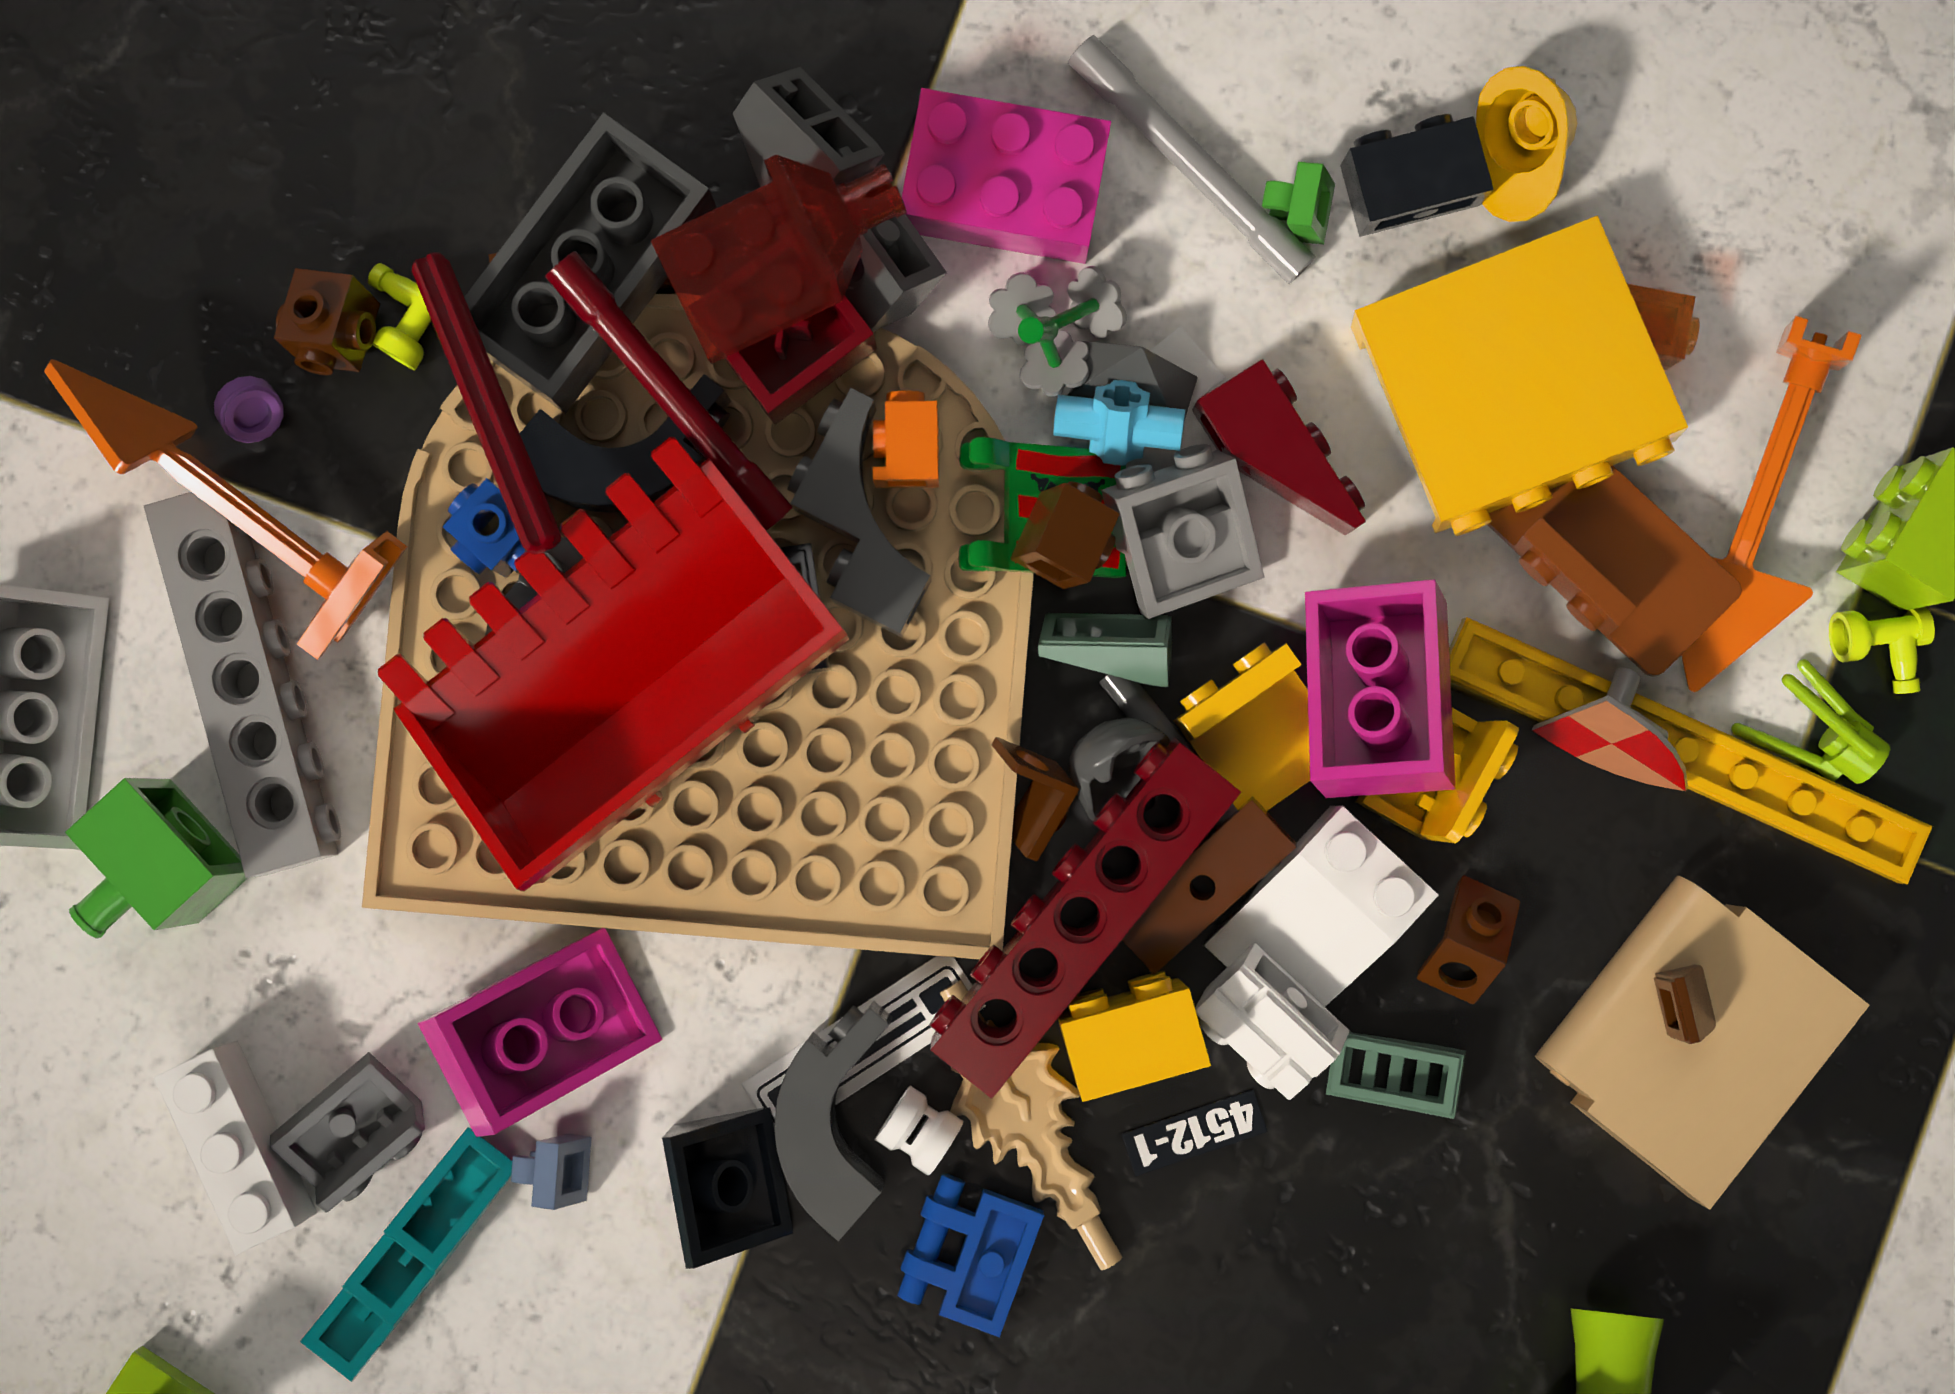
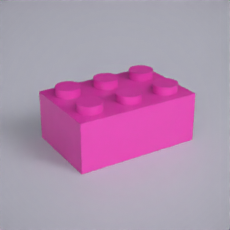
(1004, 175)
(1379, 690)

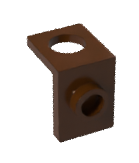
(1045, 801)
(1475, 935)

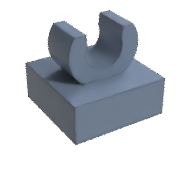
(556, 1171)

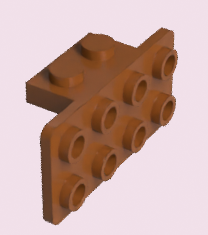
(1621, 568)

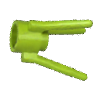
(1847, 743)

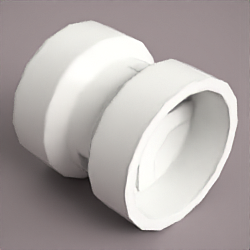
(931, 1138)

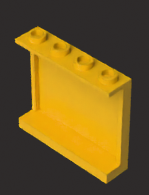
(1521, 376)

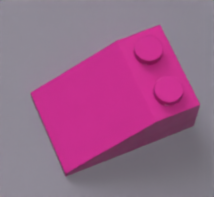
(540, 1033)

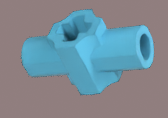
(1119, 422)

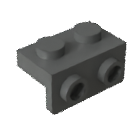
(350, 1131)

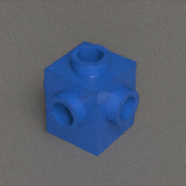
(470, 514)

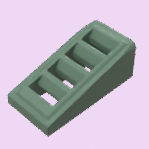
(1111, 644)
(1425, 1054)

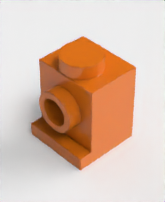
(907, 441)

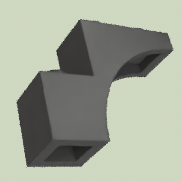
(830, 491)

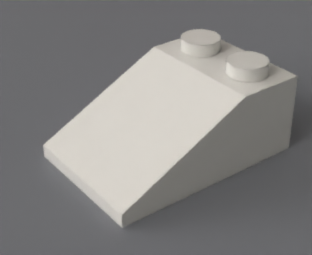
(1327, 907)

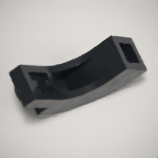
(581, 471)

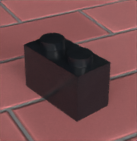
(1415, 174)

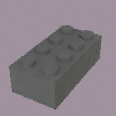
(607, 209)

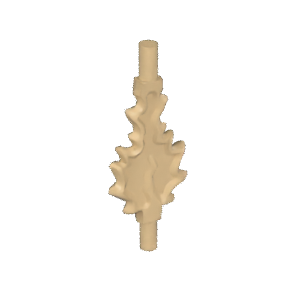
(1030, 1118)

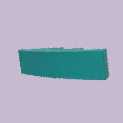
(409, 1254)

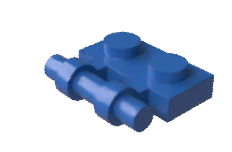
(990, 1260)

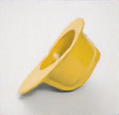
(1525, 137)

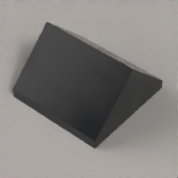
(726, 1185)

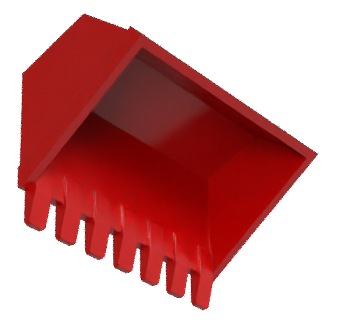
(612, 667)

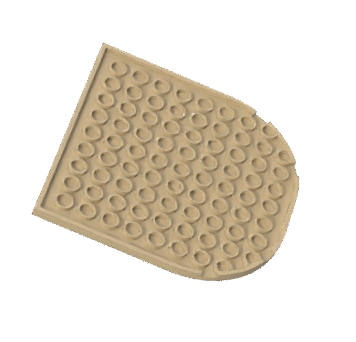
(861, 792)

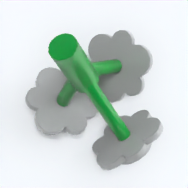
(1027, 317)

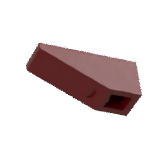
(1260, 428)

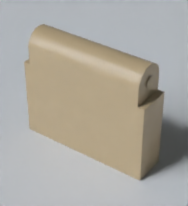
(1709, 1103)

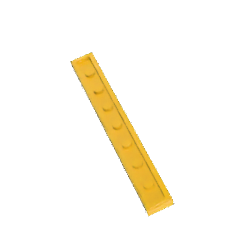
(1714, 761)

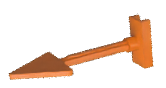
(137, 431)
(1763, 597)

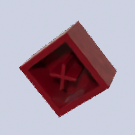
(803, 359)

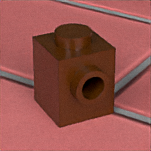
(1067, 535)

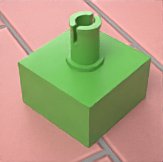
(154, 858)

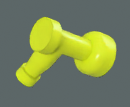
(401, 342)
(1853, 636)

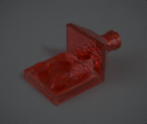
(773, 253)

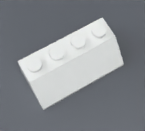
(47, 711)

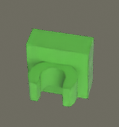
(1304, 203)

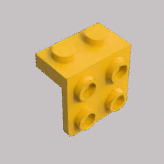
(1254, 726)
(1480, 755)

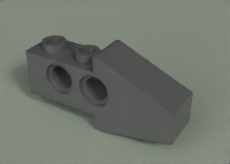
(802, 123)

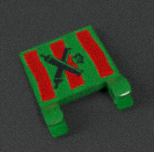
(1027, 473)

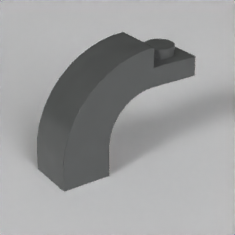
(814, 1157)

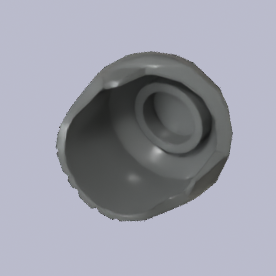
(1107, 758)

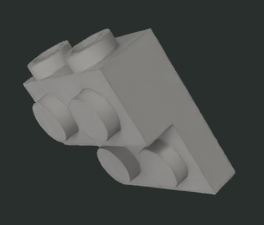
(1184, 529)

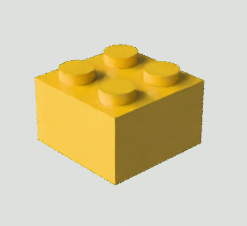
(1132, 1036)

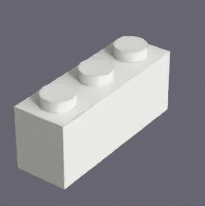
(228, 1141)

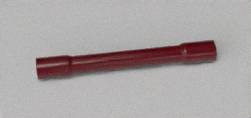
(599, 309)

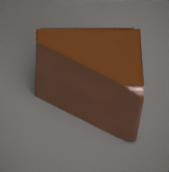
(1685, 1003)

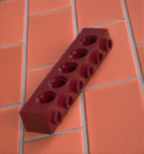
(992, 1054)

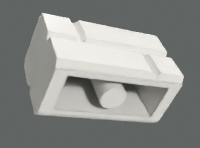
(1270, 1022)

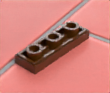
(1234, 858)

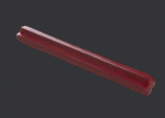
(486, 404)

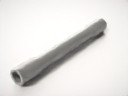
(1118, 86)

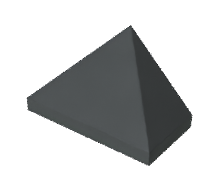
(1164, 381)

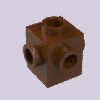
(327, 321)

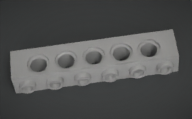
(181, 534)

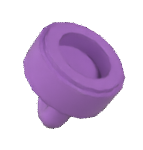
(248, 409)

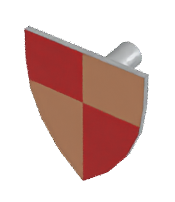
(1618, 737)

